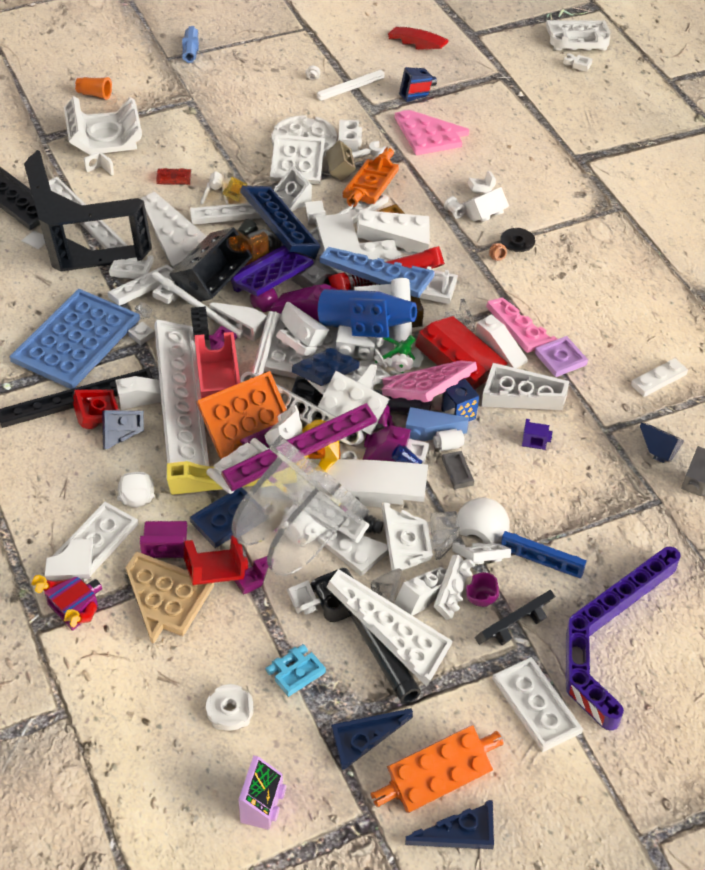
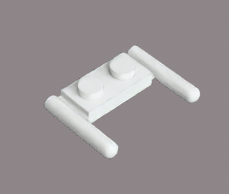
(242, 453)

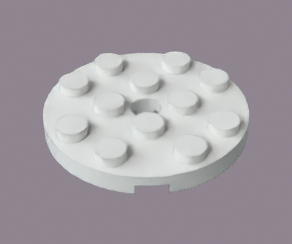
(306, 127)

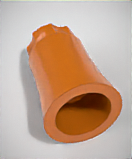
(94, 86)

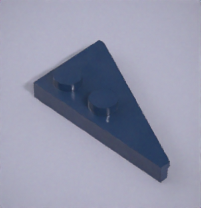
(361, 735)
(467, 830)

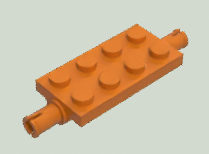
(371, 179)
(438, 769)

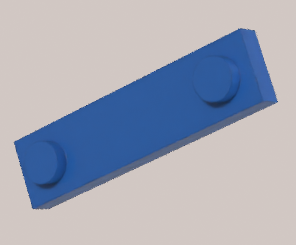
(544, 555)

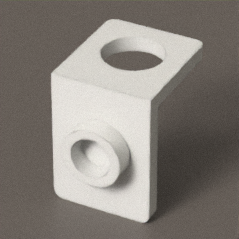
(101, 161)
(314, 209)

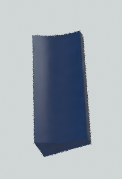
(281, 220)

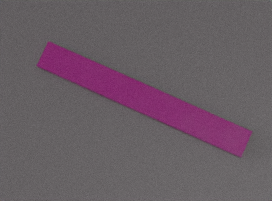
(307, 443)

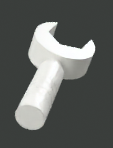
(373, 150)

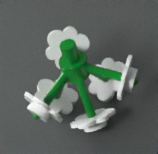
(403, 362)

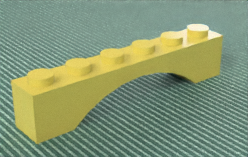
(190, 478)

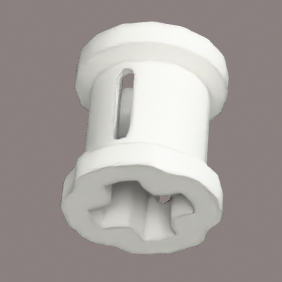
(455, 207)

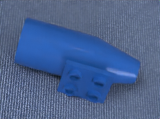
(364, 311)

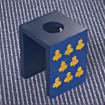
(464, 404)

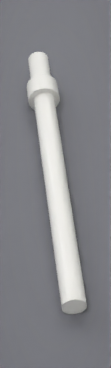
(169, 284)

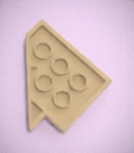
(165, 595)

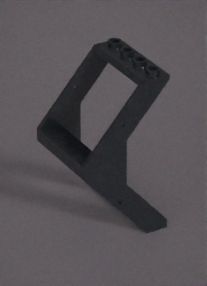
(58, 210)

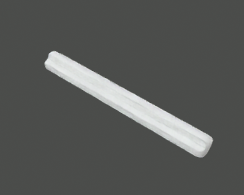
(350, 85)
(265, 343)

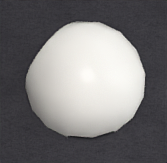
(484, 519)

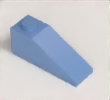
(426, 423)

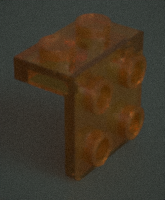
(257, 245)

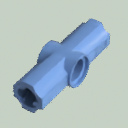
(190, 44)

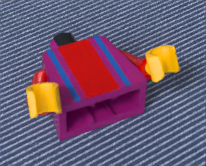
(70, 598)

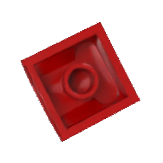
(90, 404)

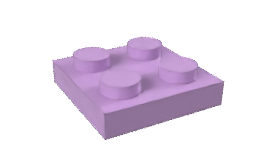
(561, 356)

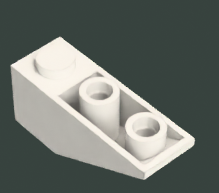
(420, 591)

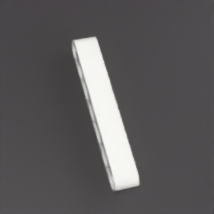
(310, 408)

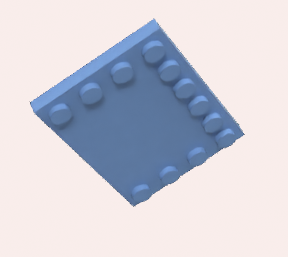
(75, 338)

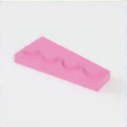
(519, 326)

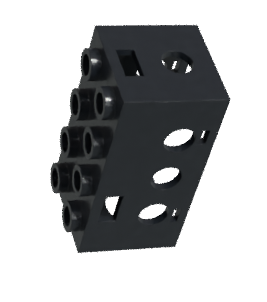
(209, 265)

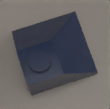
(660, 443)

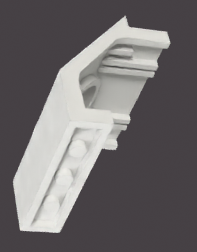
(103, 131)

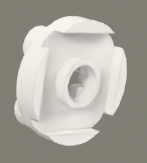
(232, 719)

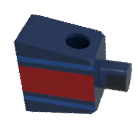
(416, 83)

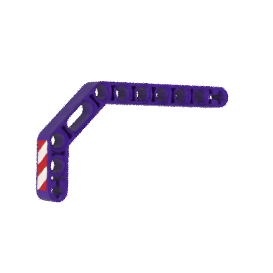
(604, 608)

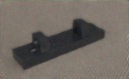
(531, 609)

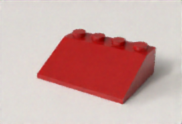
(452, 341)

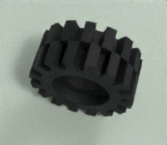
(200, 321)

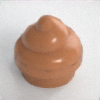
(497, 251)

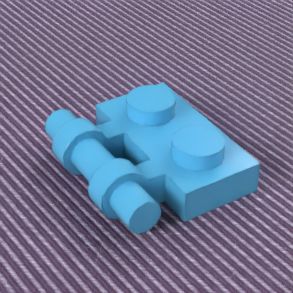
(300, 673)

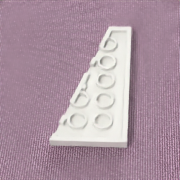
(405, 636)

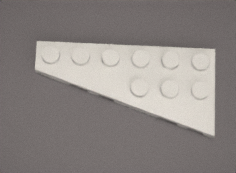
(174, 232)

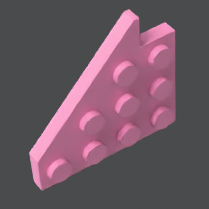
(429, 133)
(427, 382)

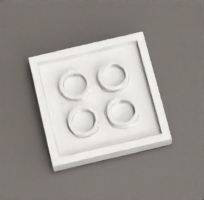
(301, 152)

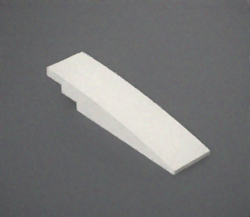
(380, 480)

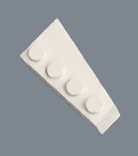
(405, 229)
(523, 389)

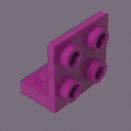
(164, 539)

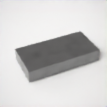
(457, 470)

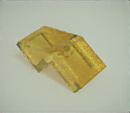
(233, 189)

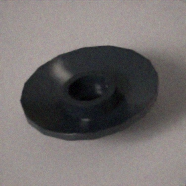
(518, 239)

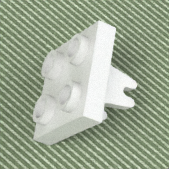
(440, 287)

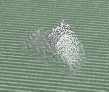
(387, 585)

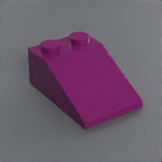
(304, 299)

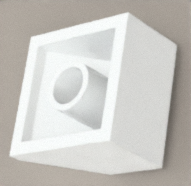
(485, 205)

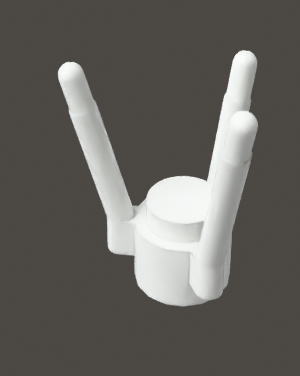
(215, 182)

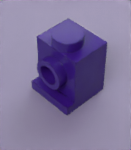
(536, 435)

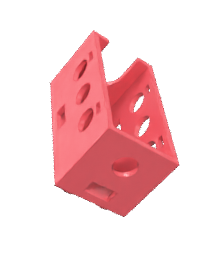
(218, 367)

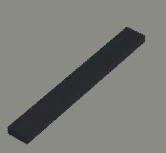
(57, 402)

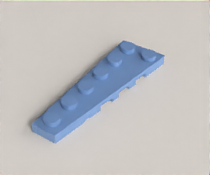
(377, 269)

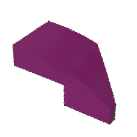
(217, 338)
(254, 576)

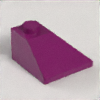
(384, 442)

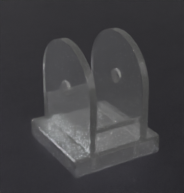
(319, 512)

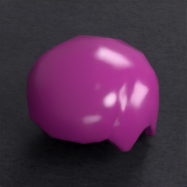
(265, 300)
(482, 589)

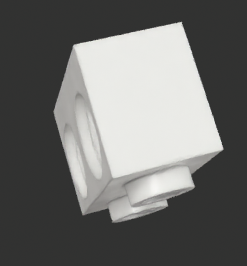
(350, 133)

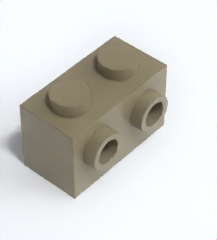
(340, 161)

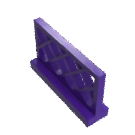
(276, 265)

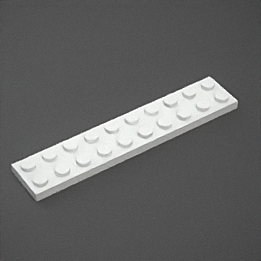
(179, 392)

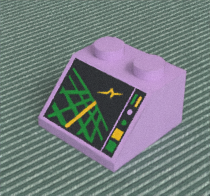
(261, 794)

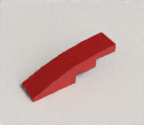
(421, 38)

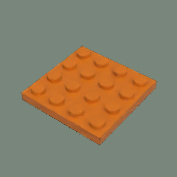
(241, 411)

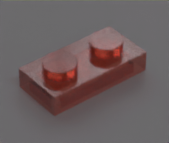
(174, 176)

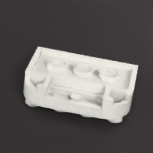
(578, 34)

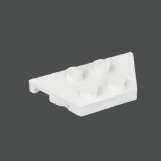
(406, 538)

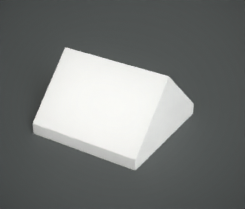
(294, 189)

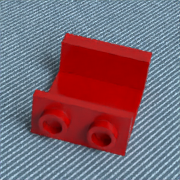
(215, 565)

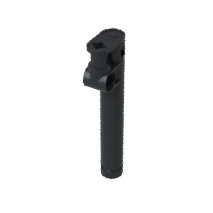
(398, 405)
(392, 667)

